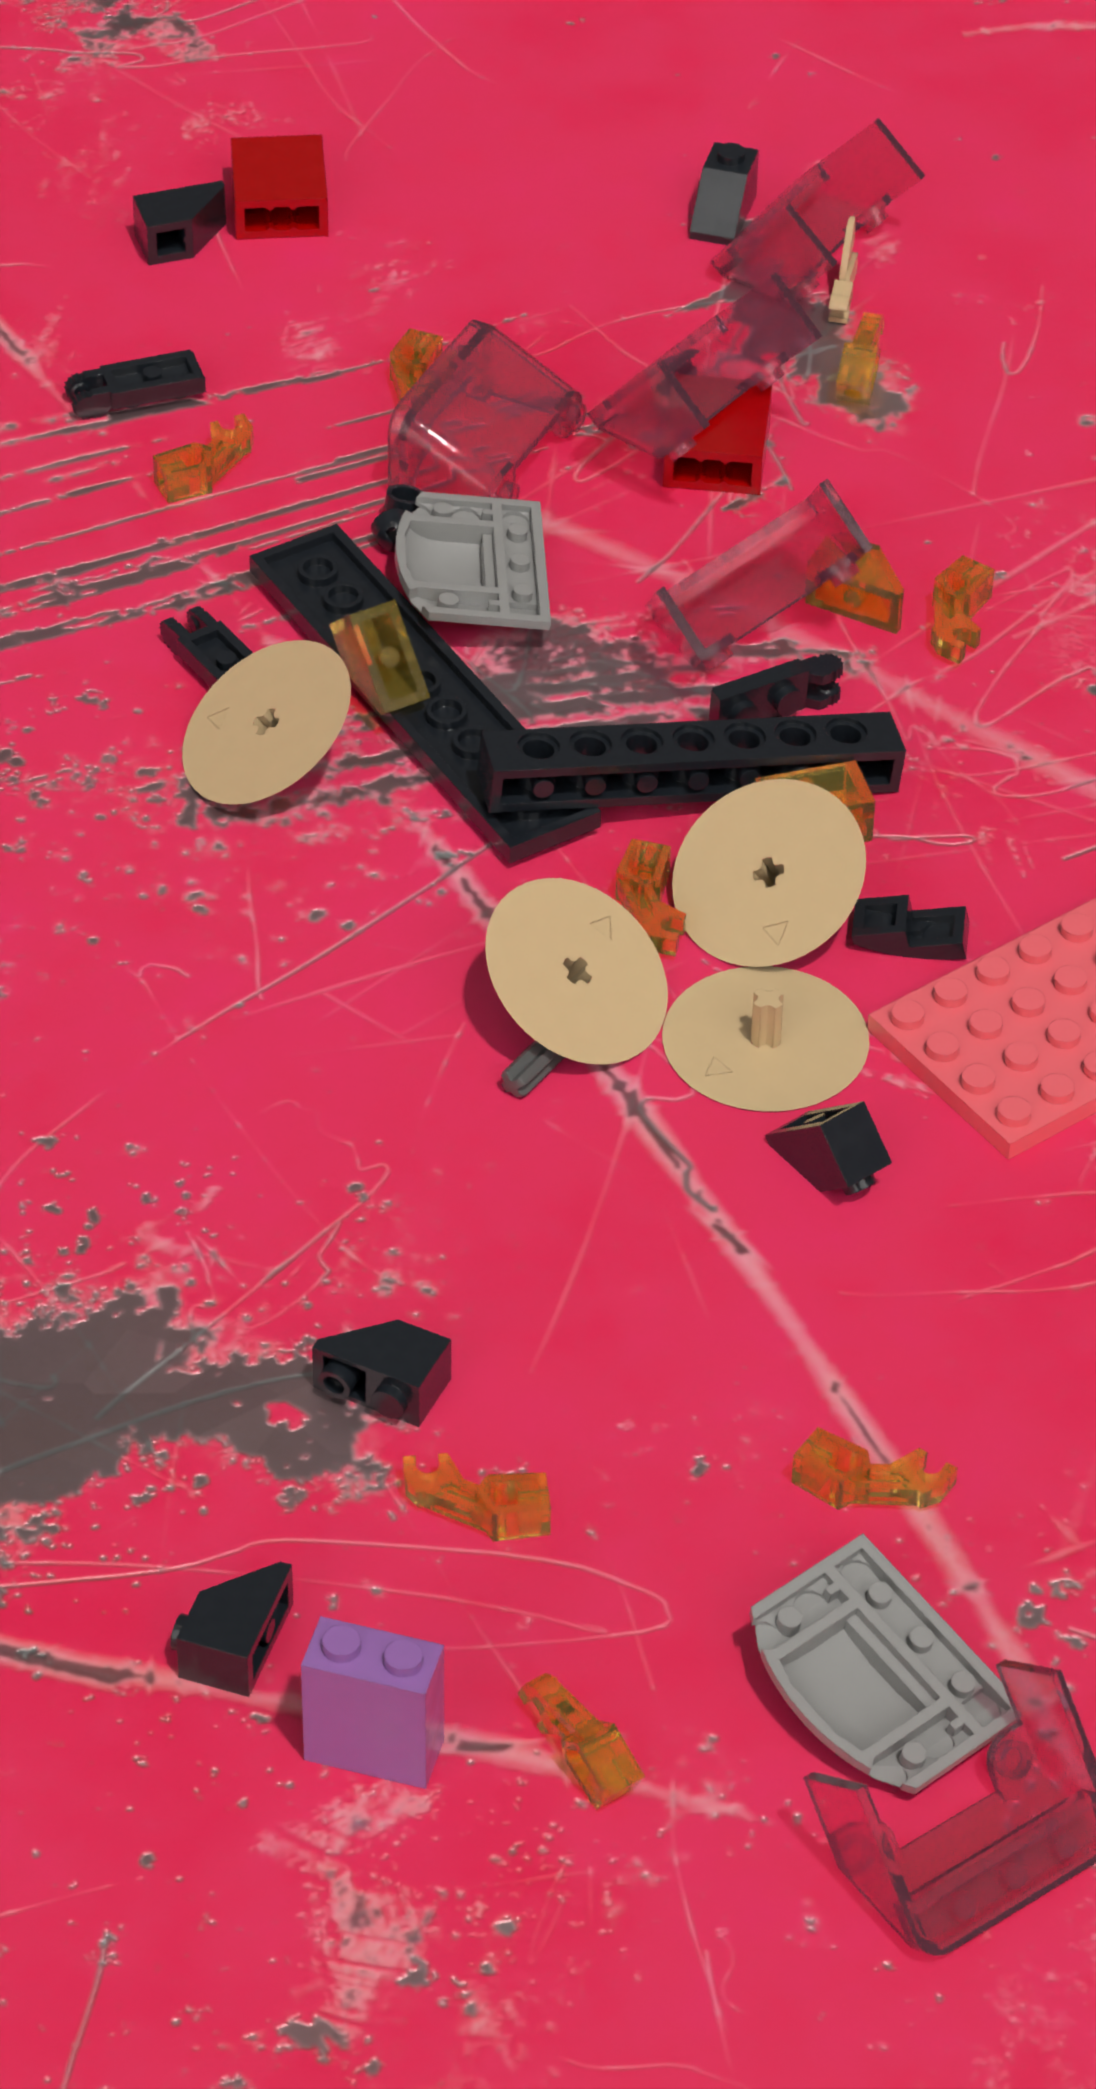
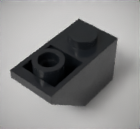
(178, 221)
(385, 1368)

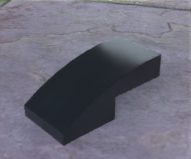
(897, 930)

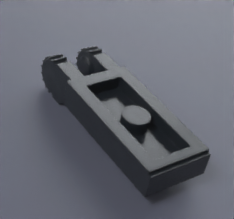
(135, 383)
(210, 646)
(779, 690)

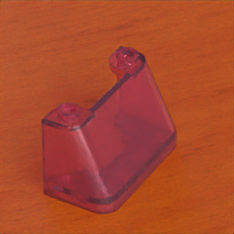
(478, 416)

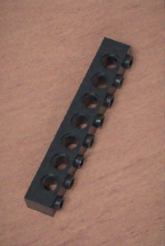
(677, 759)

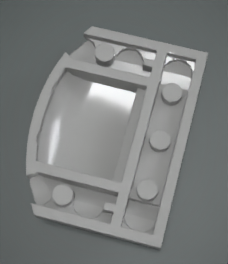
(474, 560)
(878, 1669)

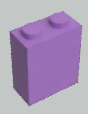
(373, 1702)

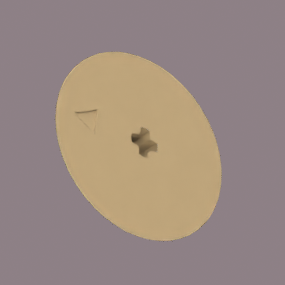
(248, 761)
(794, 895)
(543, 982)
(728, 1033)

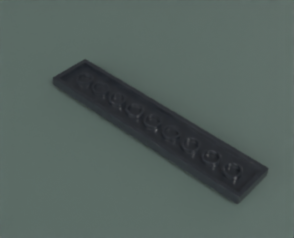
(329, 578)

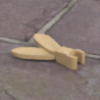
(843, 288)

